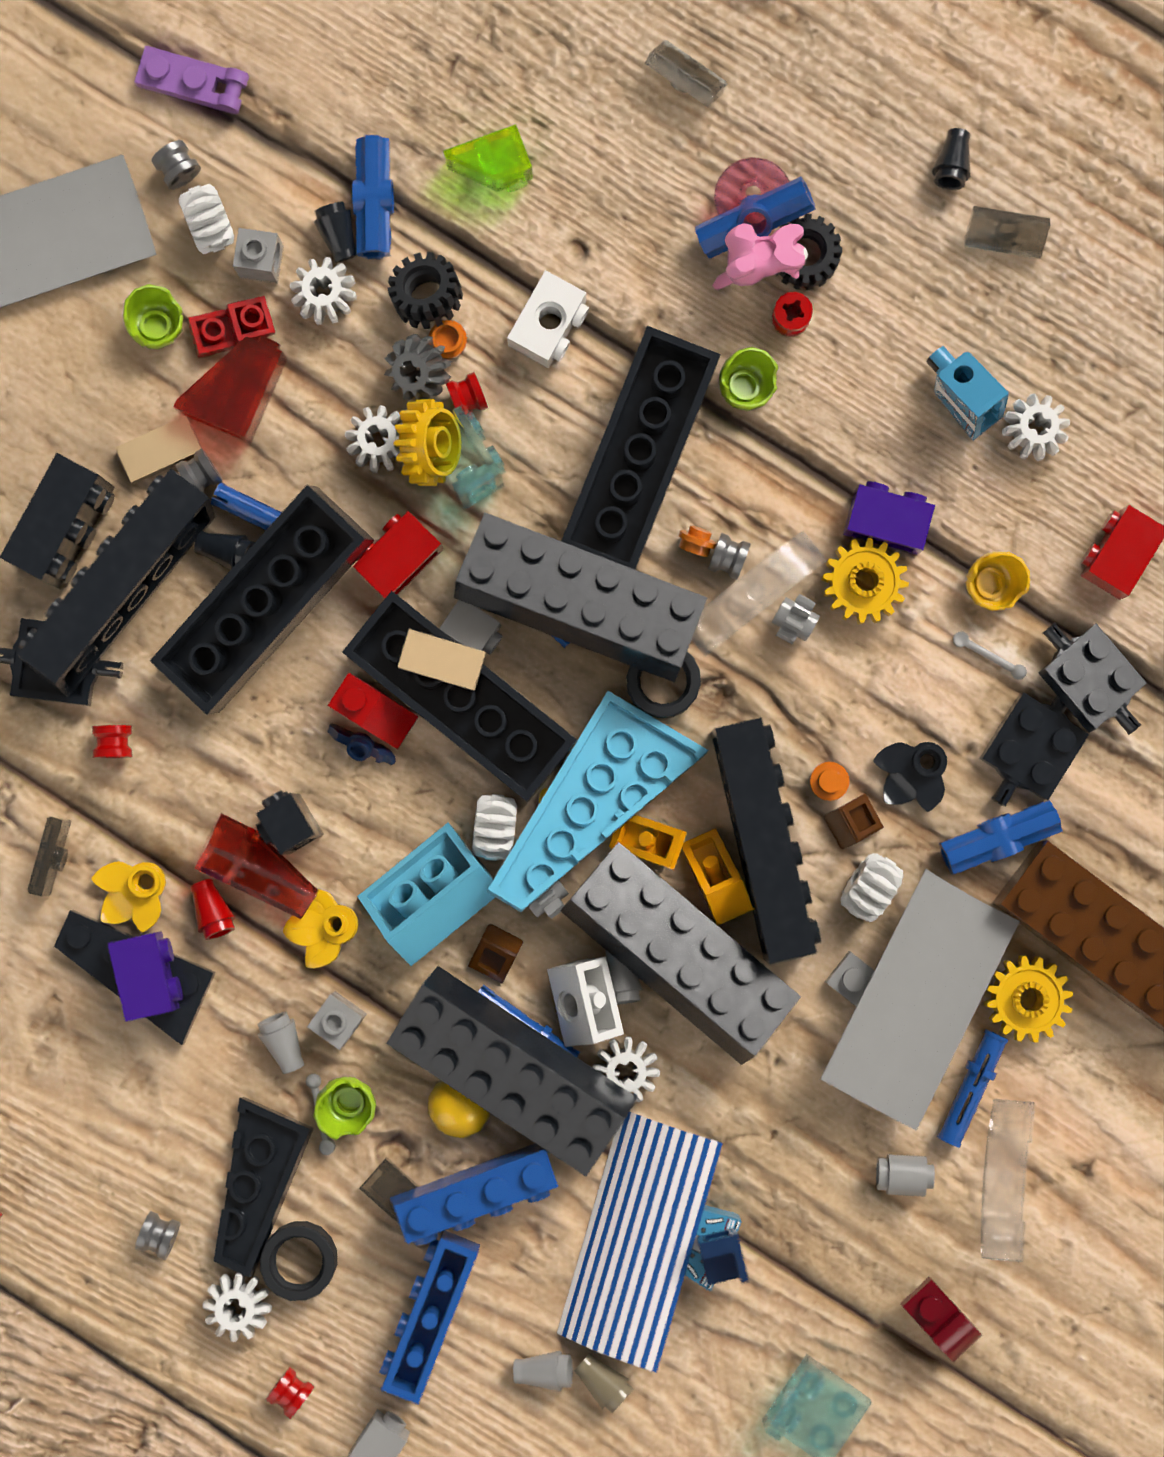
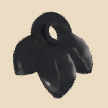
(907, 776)

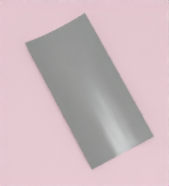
(70, 230)
(920, 1000)

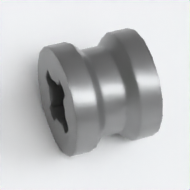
(176, 164)
(199, 471)
(729, 556)
(157, 1235)

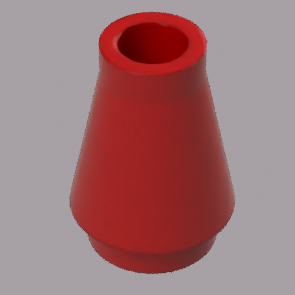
(211, 911)

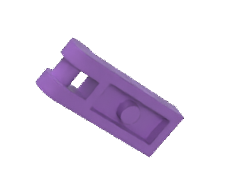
(190, 79)

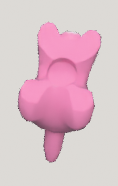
(758, 257)

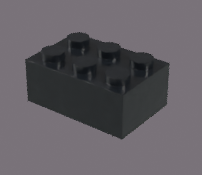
(59, 521)

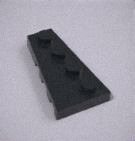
(86, 944)
(261, 1172)

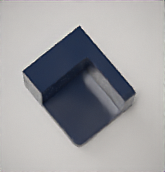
(722, 1256)

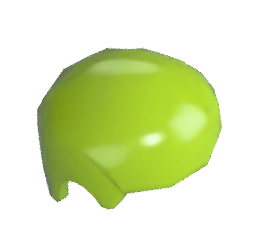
(152, 316)
(748, 379)
(344, 1107)

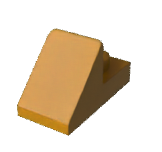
(650, 840)

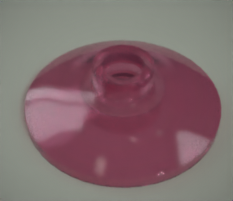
(742, 174)

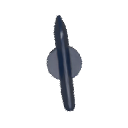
(361, 745)

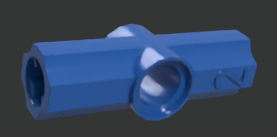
(373, 197)
(777, 206)
(1000, 837)

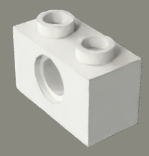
(549, 297)
(585, 1001)

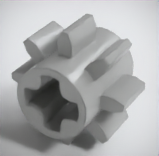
(795, 619)
(550, 901)

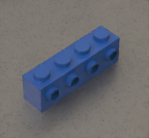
(473, 1193)
(431, 1316)

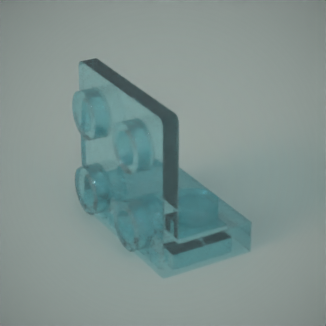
(477, 482)
(816, 1410)

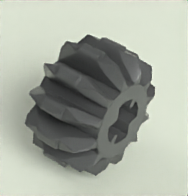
(418, 353)

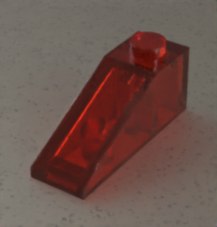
(244, 861)

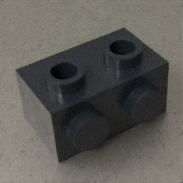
(287, 822)

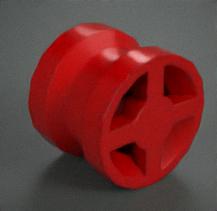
(788, 322)
(467, 394)
(112, 741)
(290, 1393)

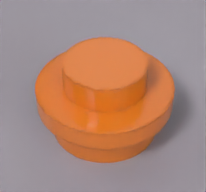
(450, 335)
(696, 541)
(829, 781)

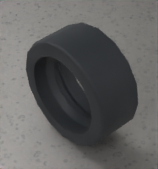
(671, 709)
(289, 1290)

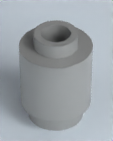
(904, 1175)

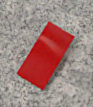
(225, 328)

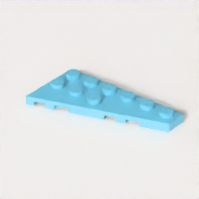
(604, 782)

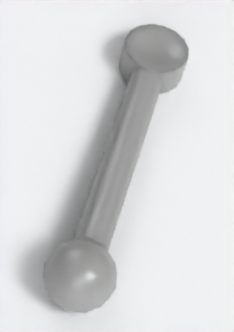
(961, 639)
(327, 1145)

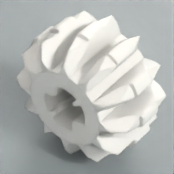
(206, 218)
(323, 304)
(1043, 416)
(370, 451)
(494, 827)
(872, 887)
(624, 1056)
(225, 1315)

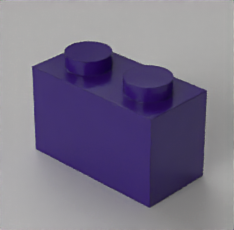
(889, 517)
(145, 975)

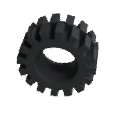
(830, 253)
(416, 274)

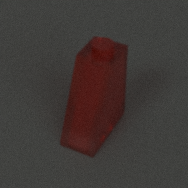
(236, 389)

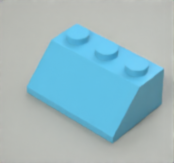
(428, 894)

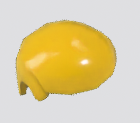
(997, 580)
(454, 1112)

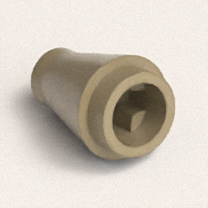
(603, 1382)

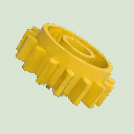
(428, 442)
(881, 568)
(1049, 998)

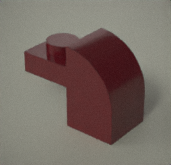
(941, 1319)

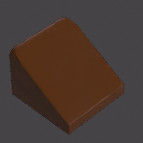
(853, 821)
(495, 953)

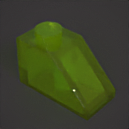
(493, 160)

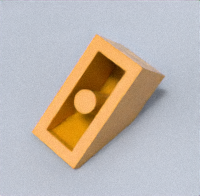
(717, 877)

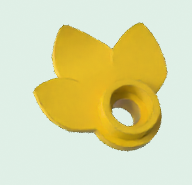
(127, 896)
(317, 931)

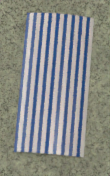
(639, 1241)

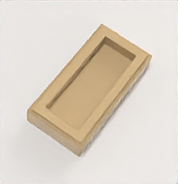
(158, 449)
(441, 660)

